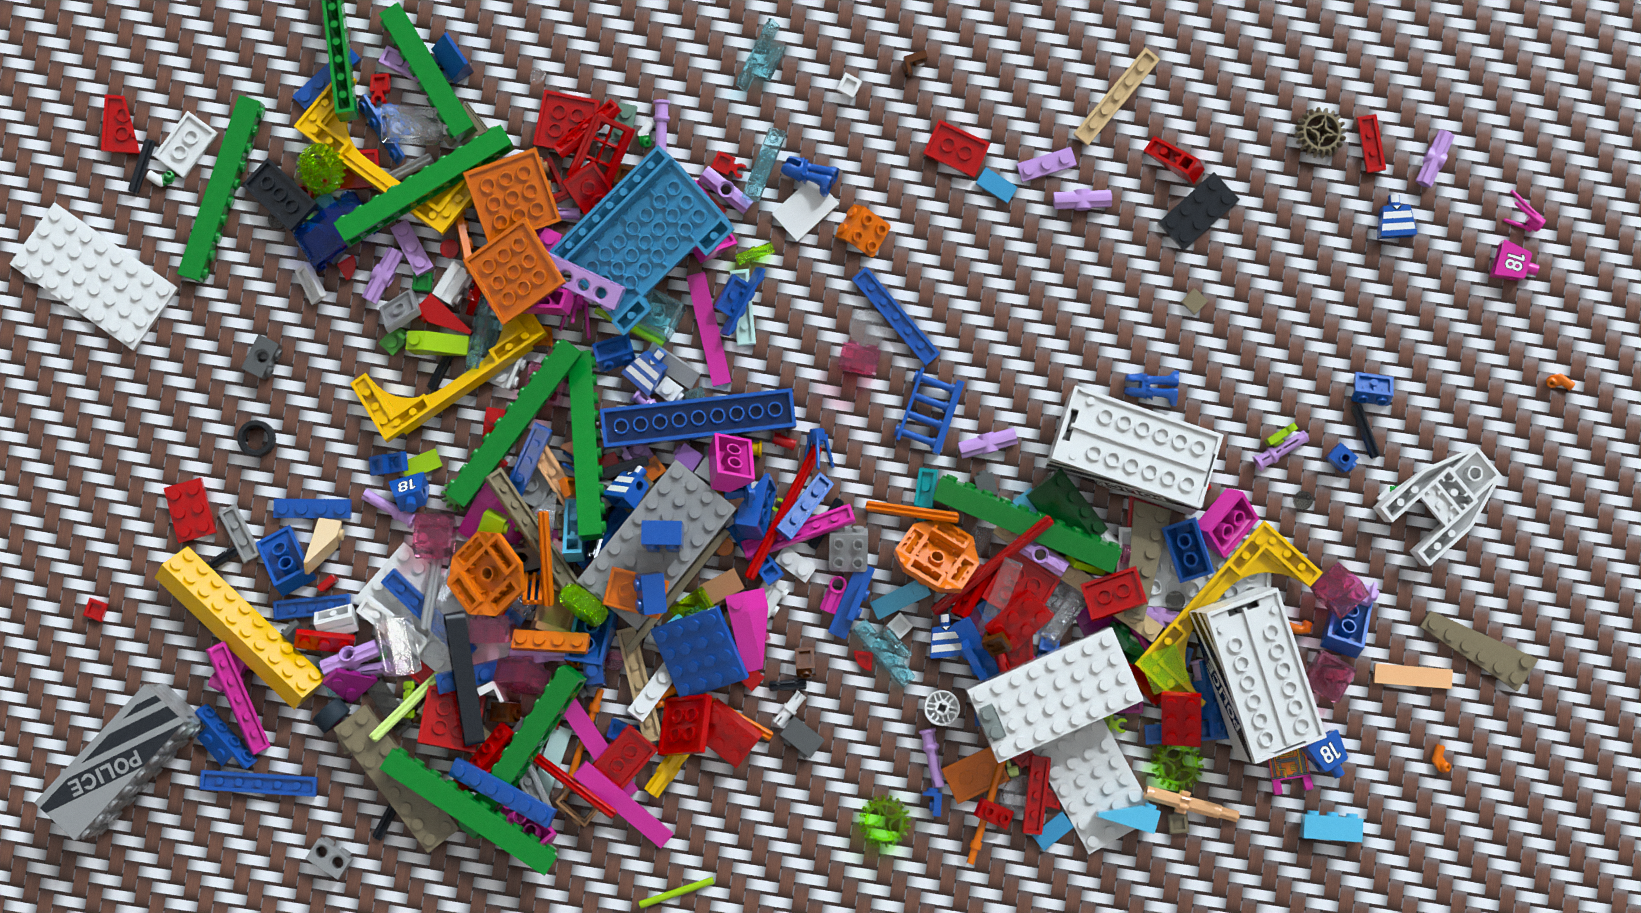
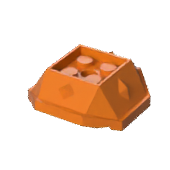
(938, 556)
(471, 575)

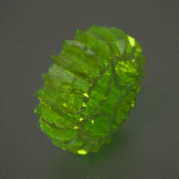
(327, 167)
(583, 605)
(1173, 772)
(900, 814)

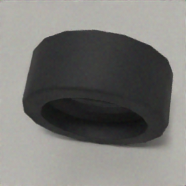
(241, 438)

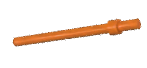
(594, 708)
(976, 843)

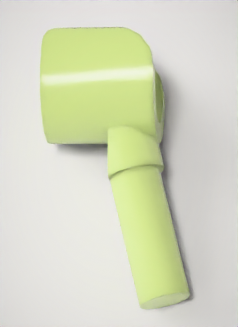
(1012, 770)

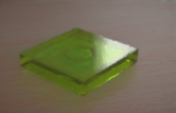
(1164, 669)

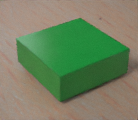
(422, 283)

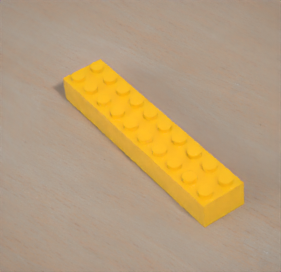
(240, 627)

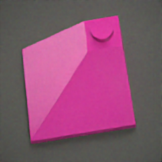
(483, 501)

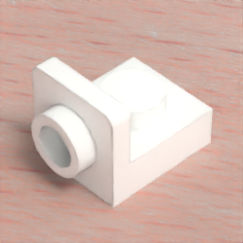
(670, 390)

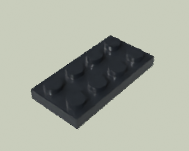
(280, 195)
(1198, 211)

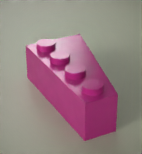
(557, 303)

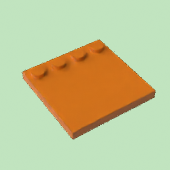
(510, 191)
(514, 271)

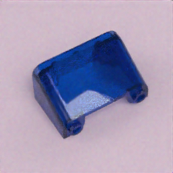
(319, 236)

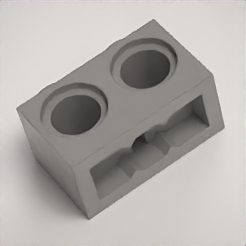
(328, 862)

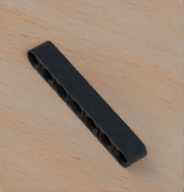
(464, 678)

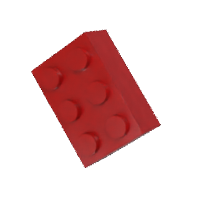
(730, 734)

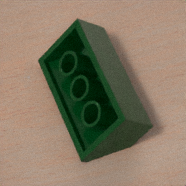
(1063, 501)

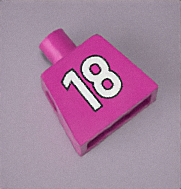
(1512, 262)

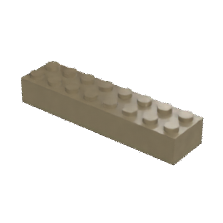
(421, 816)

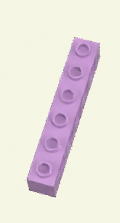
(614, 291)

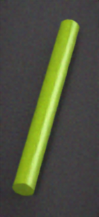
(635, 330)
(676, 892)

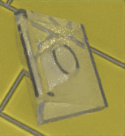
(549, 505)

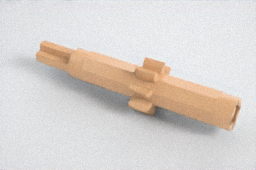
(1184, 802)

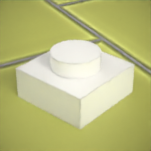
(849, 85)
(900, 625)

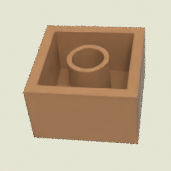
(723, 585)

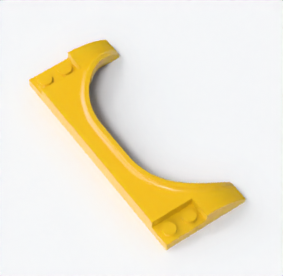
(323, 127)
(400, 414)
(1260, 553)

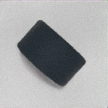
(331, 715)

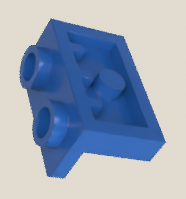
(614, 352)
(1373, 389)

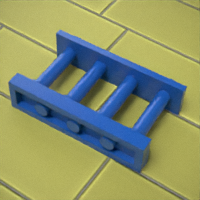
(940, 425)

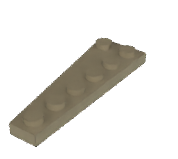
(1146, 547)
(1487, 653)

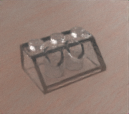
(410, 125)
(1066, 605)
(397, 645)

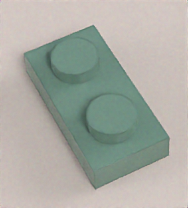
(627, 117)

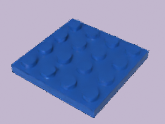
(699, 652)

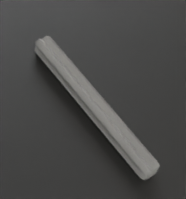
(430, 595)

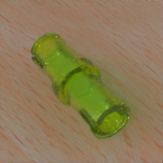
(755, 253)

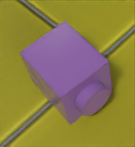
(688, 457)

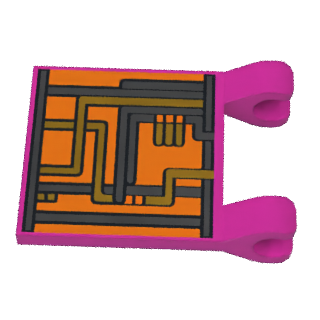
(1289, 766)

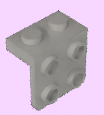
(848, 549)

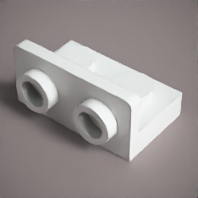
(508, 377)

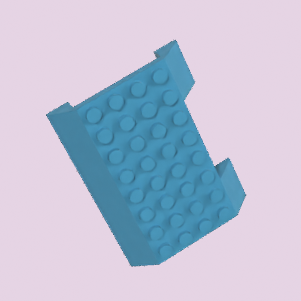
(644, 232)

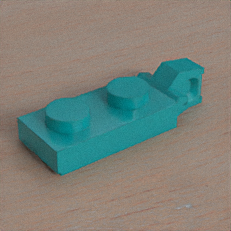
(925, 489)

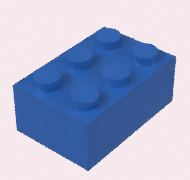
(662, 535)

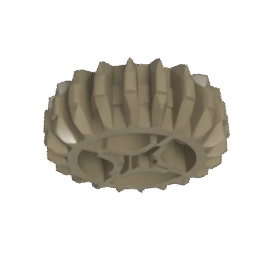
(1328, 134)

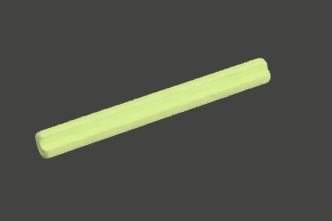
(403, 709)

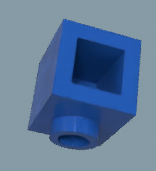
(1342, 458)

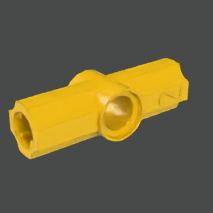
(665, 773)

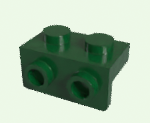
(1127, 641)

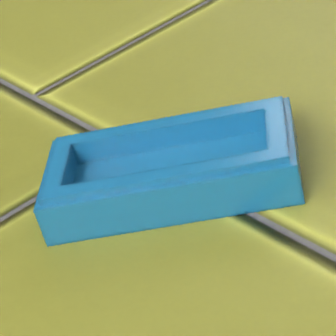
(996, 185)
(1053, 830)

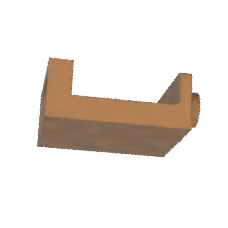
(554, 617)

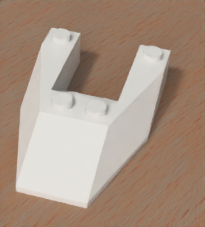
(1454, 494)

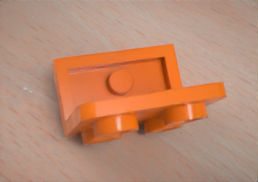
(863, 229)

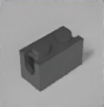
(802, 737)

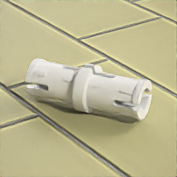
(789, 709)

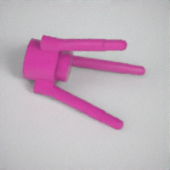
(1534, 219)
(578, 304)

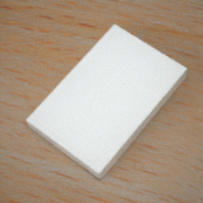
(186, 145)
(804, 210)

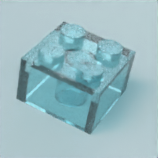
(663, 317)

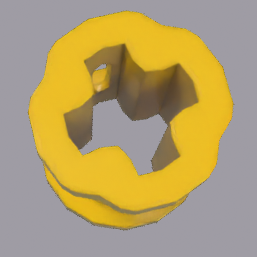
(757, 448)

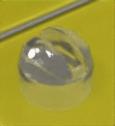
(537, 74)

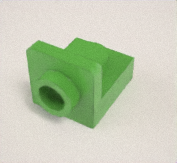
(394, 341)

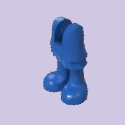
(802, 170)
(1146, 391)

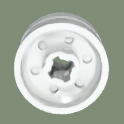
(951, 709)

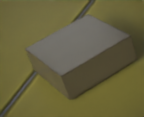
(1194, 301)
(1178, 823)

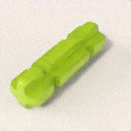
(408, 686)

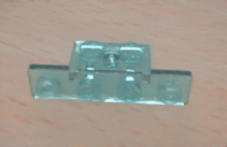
(763, 57)
(764, 164)
(484, 334)
(887, 650)

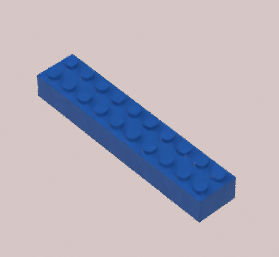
(697, 418)

